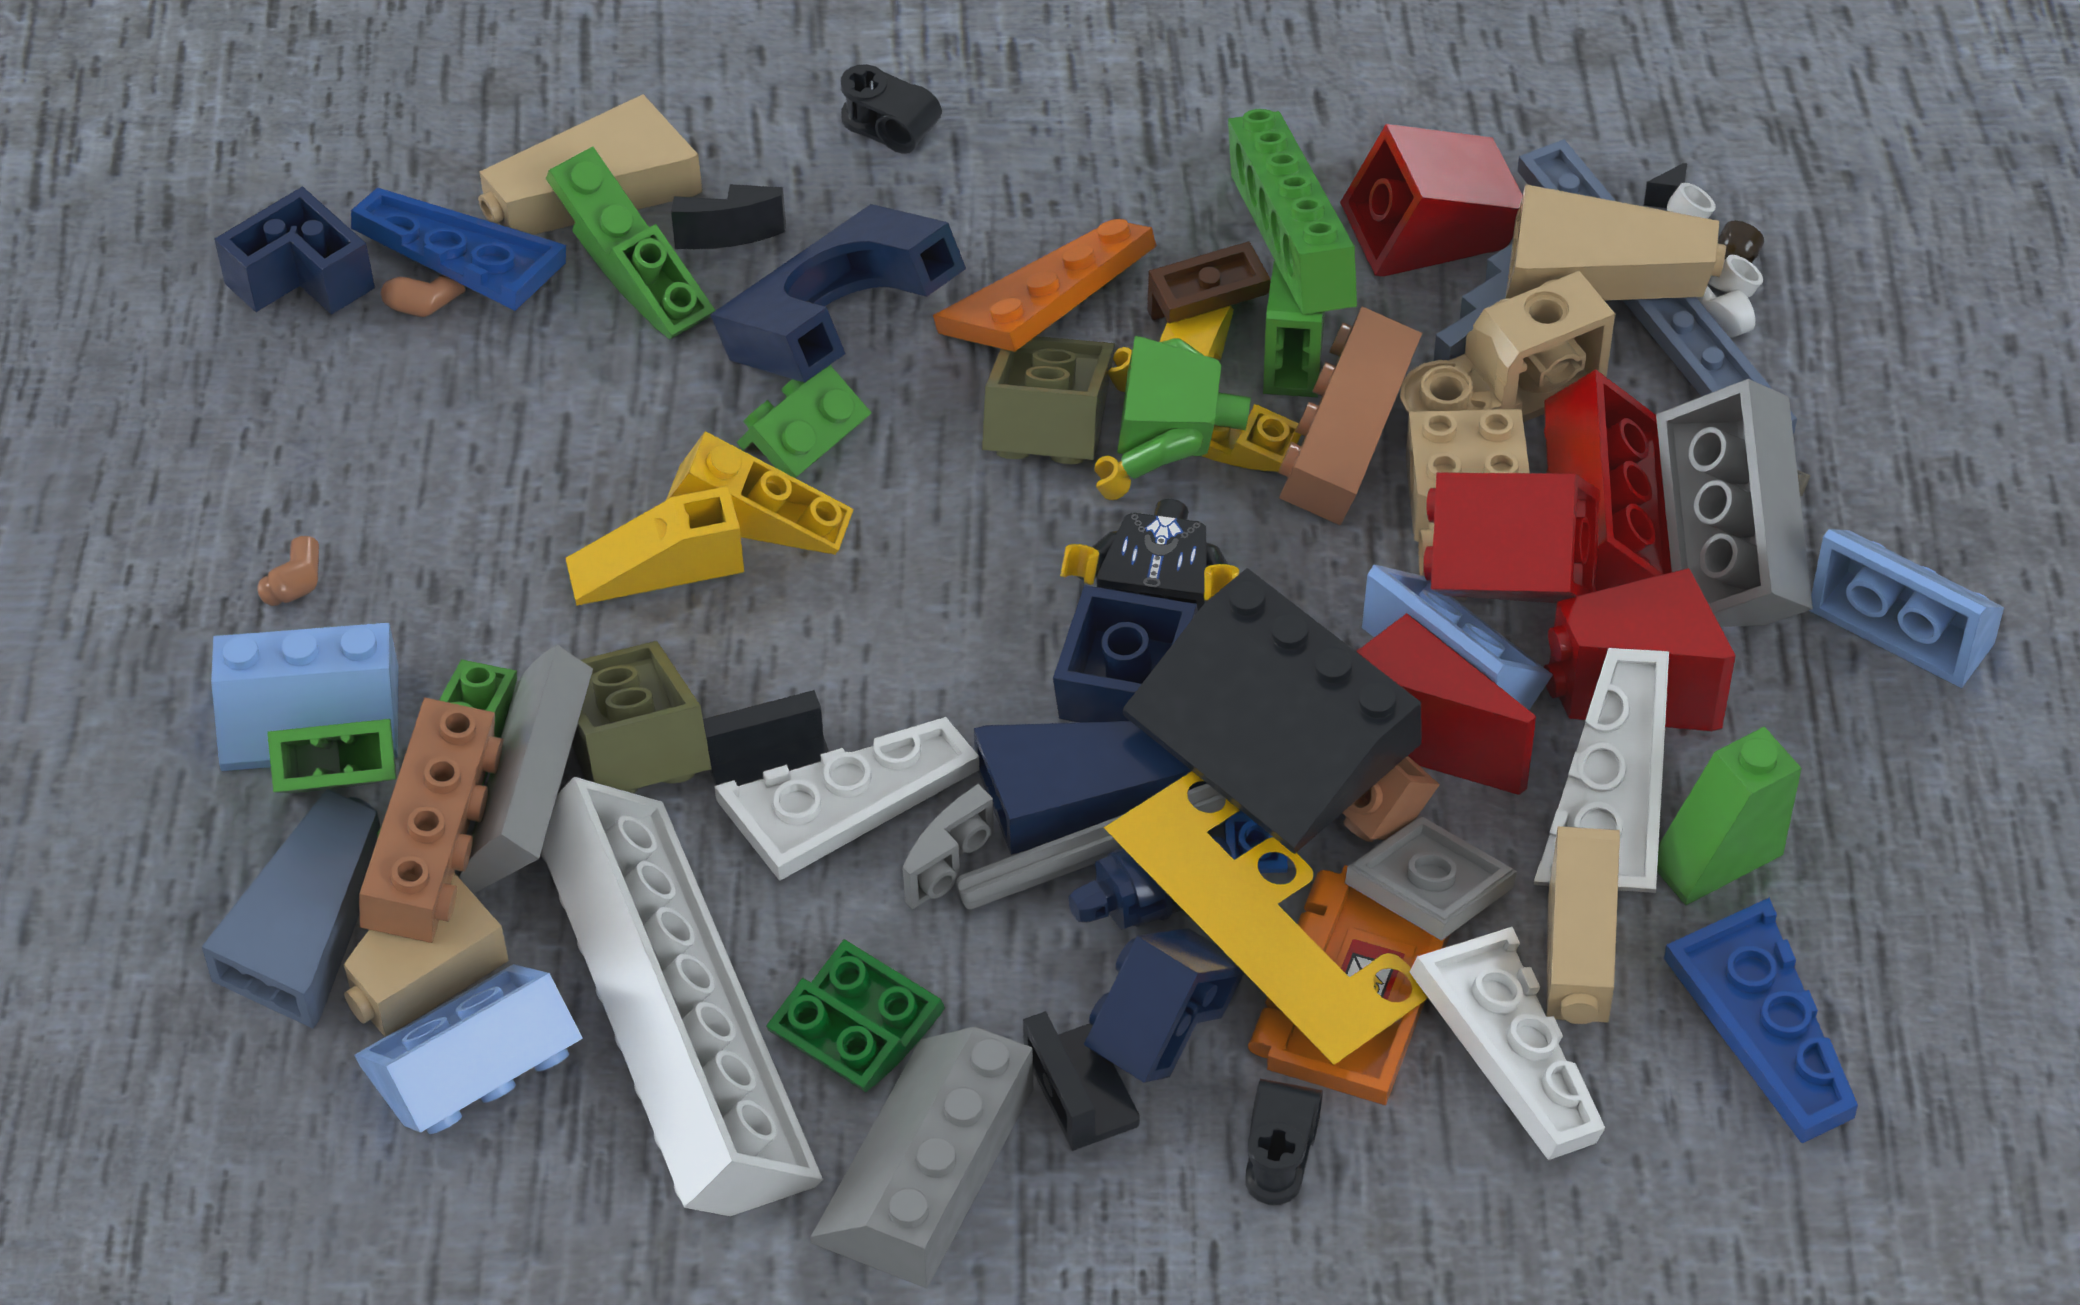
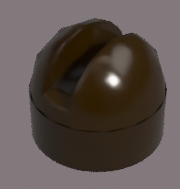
(1741, 240)

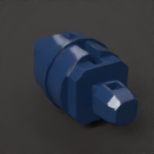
(1124, 893)

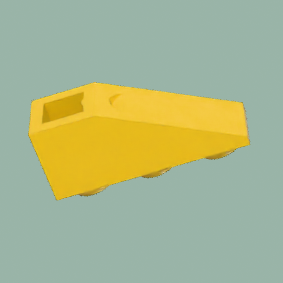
(765, 499)
(666, 547)

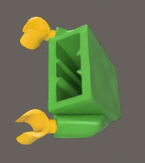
(1166, 409)

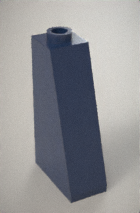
(1068, 776)

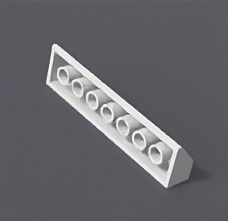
(674, 1002)

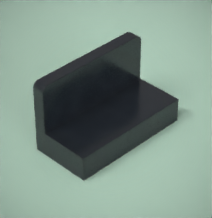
(765, 738)
(1078, 1083)

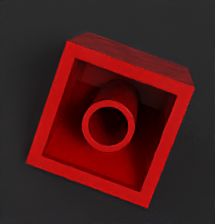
(1430, 199)
(1512, 536)
(1645, 615)

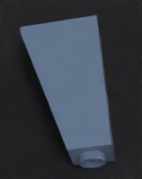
(298, 913)

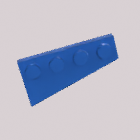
(467, 249)
(1755, 1000)

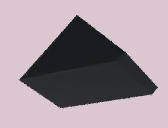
(1663, 186)

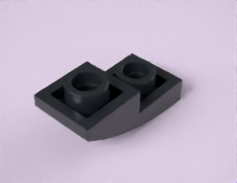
(741, 219)

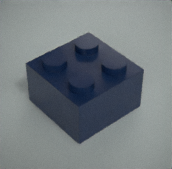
(1113, 650)

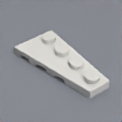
(1620, 766)
(824, 805)
(1501, 1024)

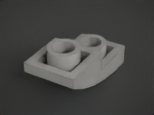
(935, 859)

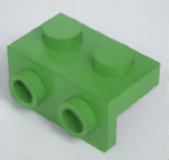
(805, 422)

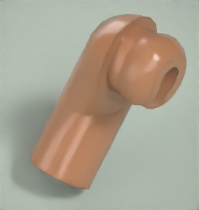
(420, 297)
(295, 577)

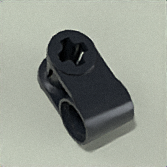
(890, 112)
(1280, 1140)

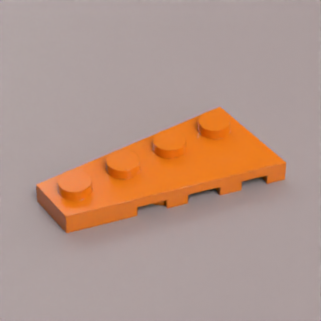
(1044, 291)

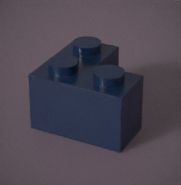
(293, 247)
(1158, 998)

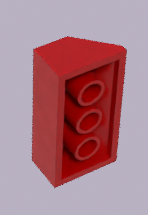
(1614, 446)

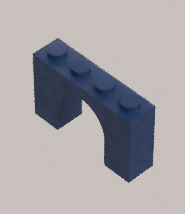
(784, 318)

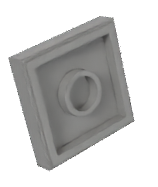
(1430, 877)

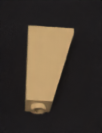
(632, 140)
(1614, 244)

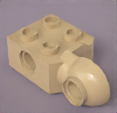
(1520, 352)
(1460, 444)

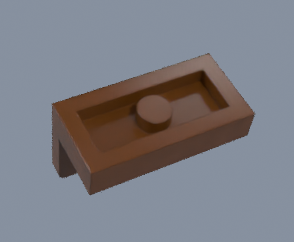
(1206, 283)

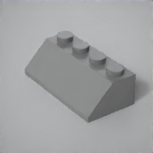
(1736, 503)
(928, 1153)

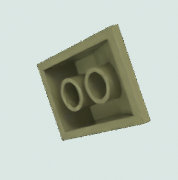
(1048, 399)
(639, 722)

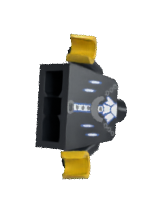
(1154, 557)

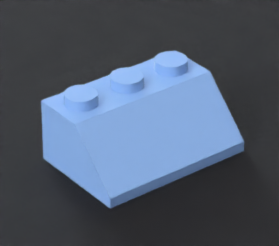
(1396, 592)
(1903, 606)
(299, 682)
(471, 1048)

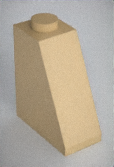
(1582, 924)
(405, 978)

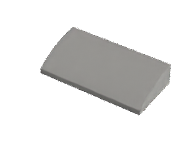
(530, 767)

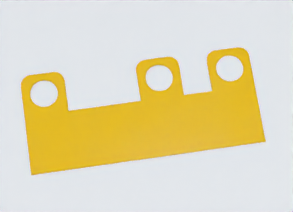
(1246, 922)

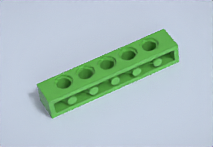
(1292, 212)

